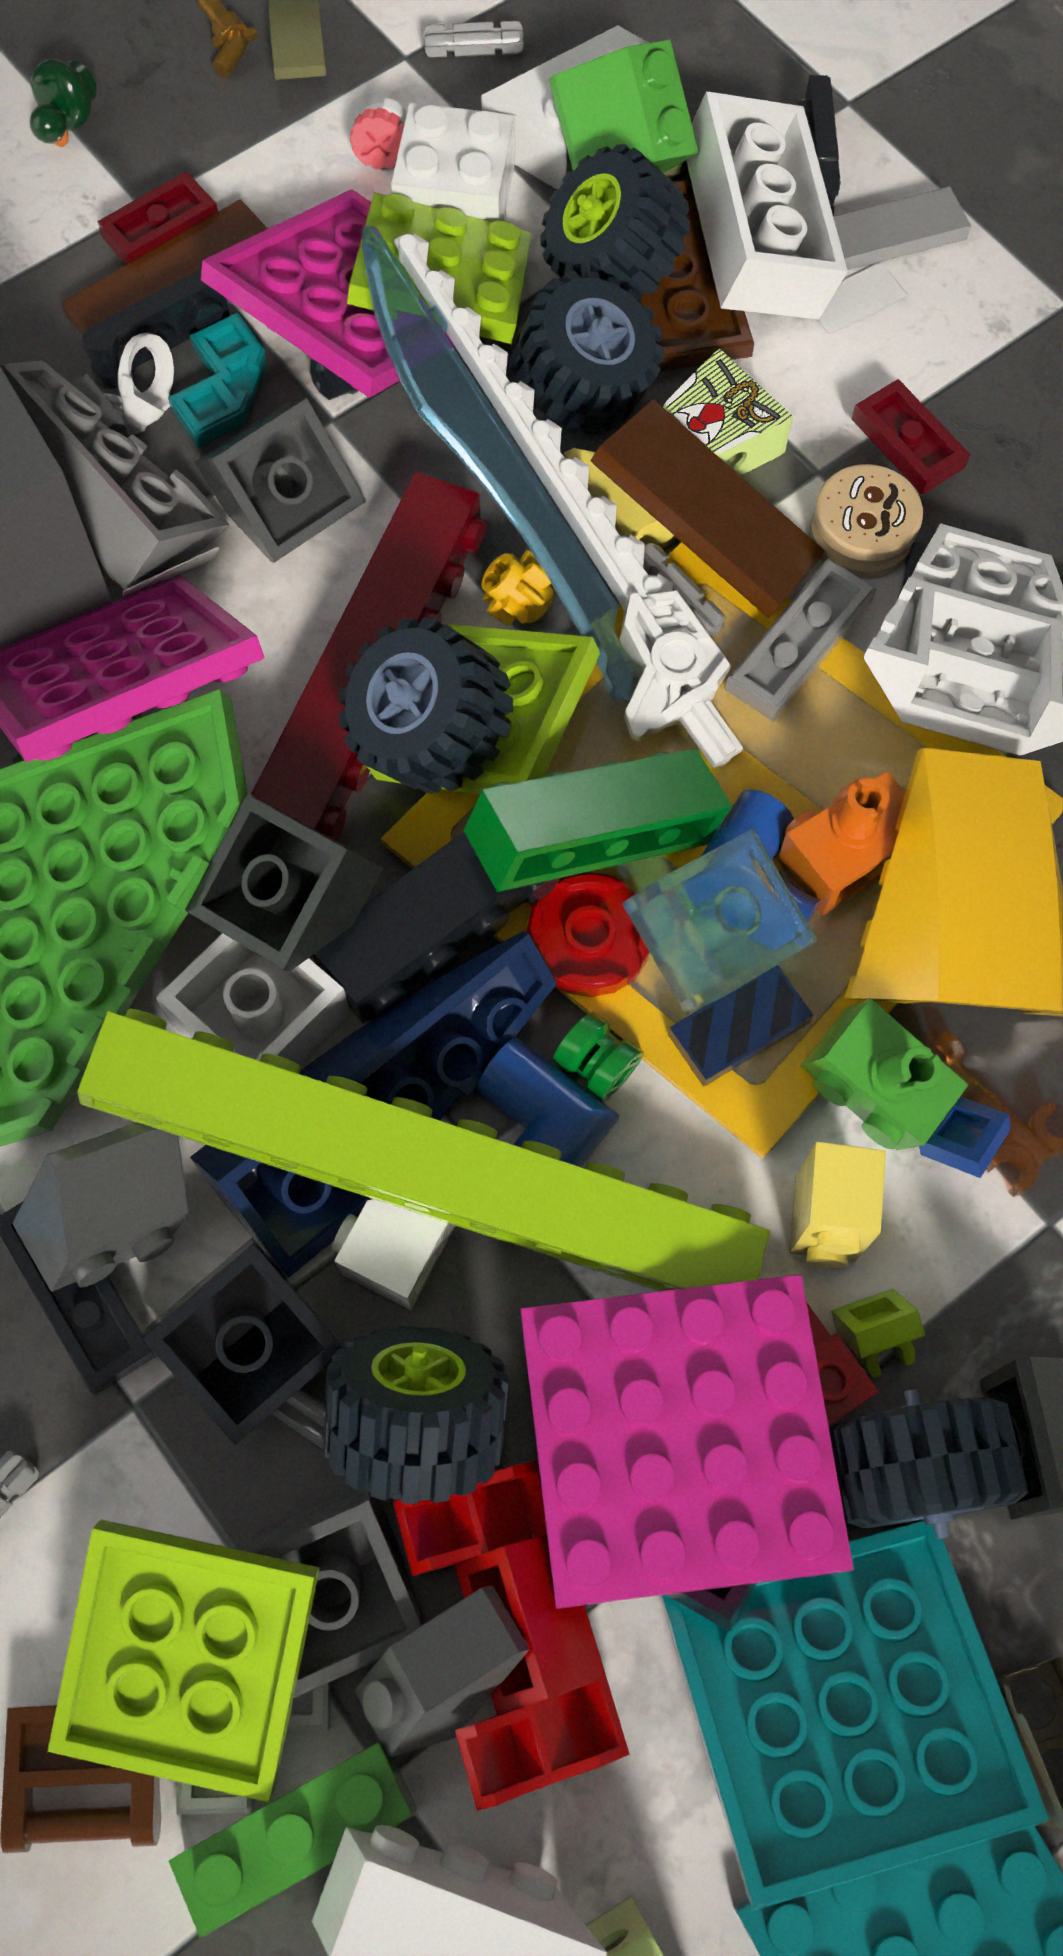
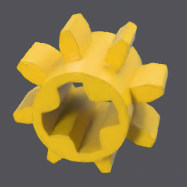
(516, 589)

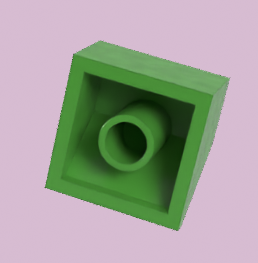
(629, 101)

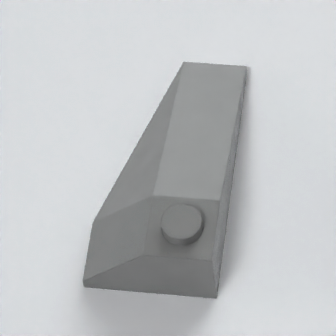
(129, 506)

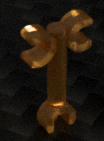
(1027, 1144)

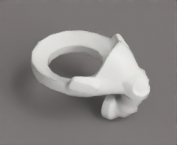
(146, 407)

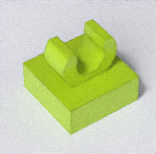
(878, 1325)

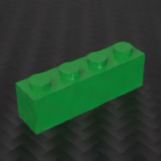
(595, 818)

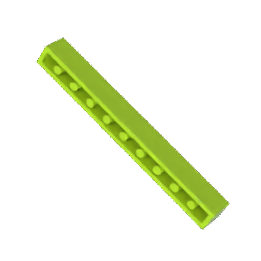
(412, 1160)

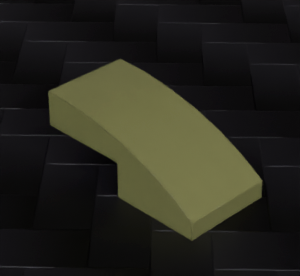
(296, 39)

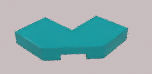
(227, 396)

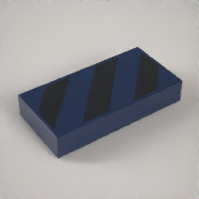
(740, 1025)

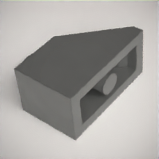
(441, 1673)

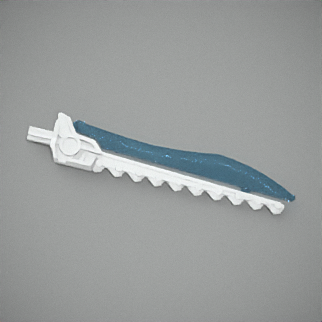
(660, 635)

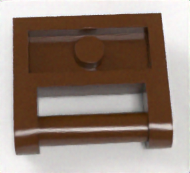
(32, 1766)

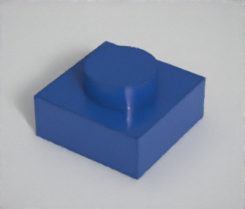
(968, 1137)

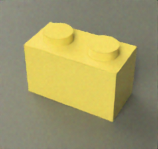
(837, 1204)

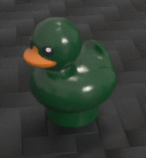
(62, 98)

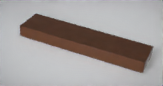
(162, 265)

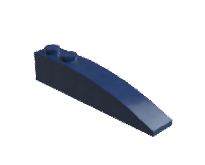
(417, 1051)

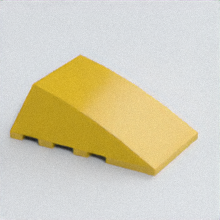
(969, 891)

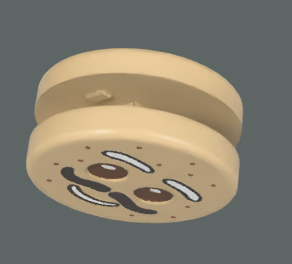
(867, 519)

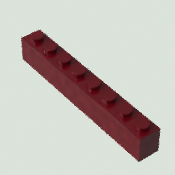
(406, 578)

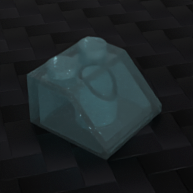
(719, 921)

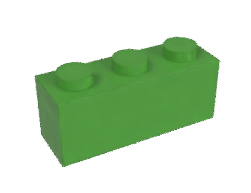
(289, 1838)

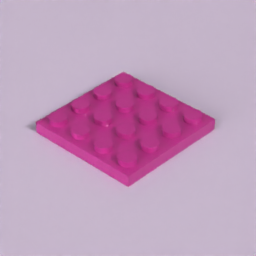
(299, 287)
(116, 665)
(682, 1442)

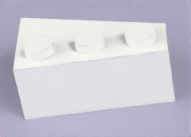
(538, 132)
(420, 1901)

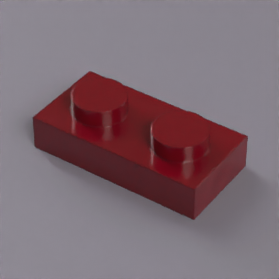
(156, 217)
(910, 436)

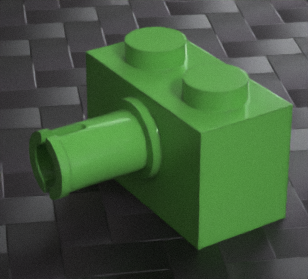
(883, 1076)

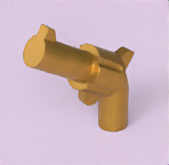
(229, 36)

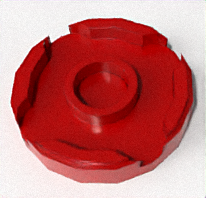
(589, 957)

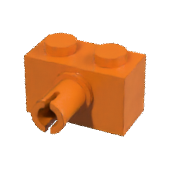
(846, 843)

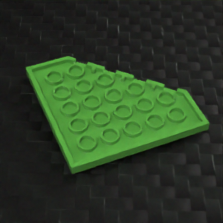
(97, 884)

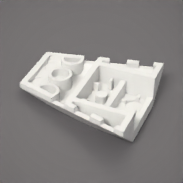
(977, 644)

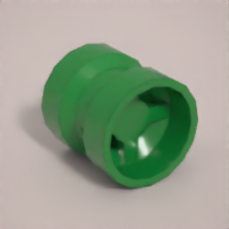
(598, 1056)

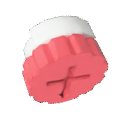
(378, 134)

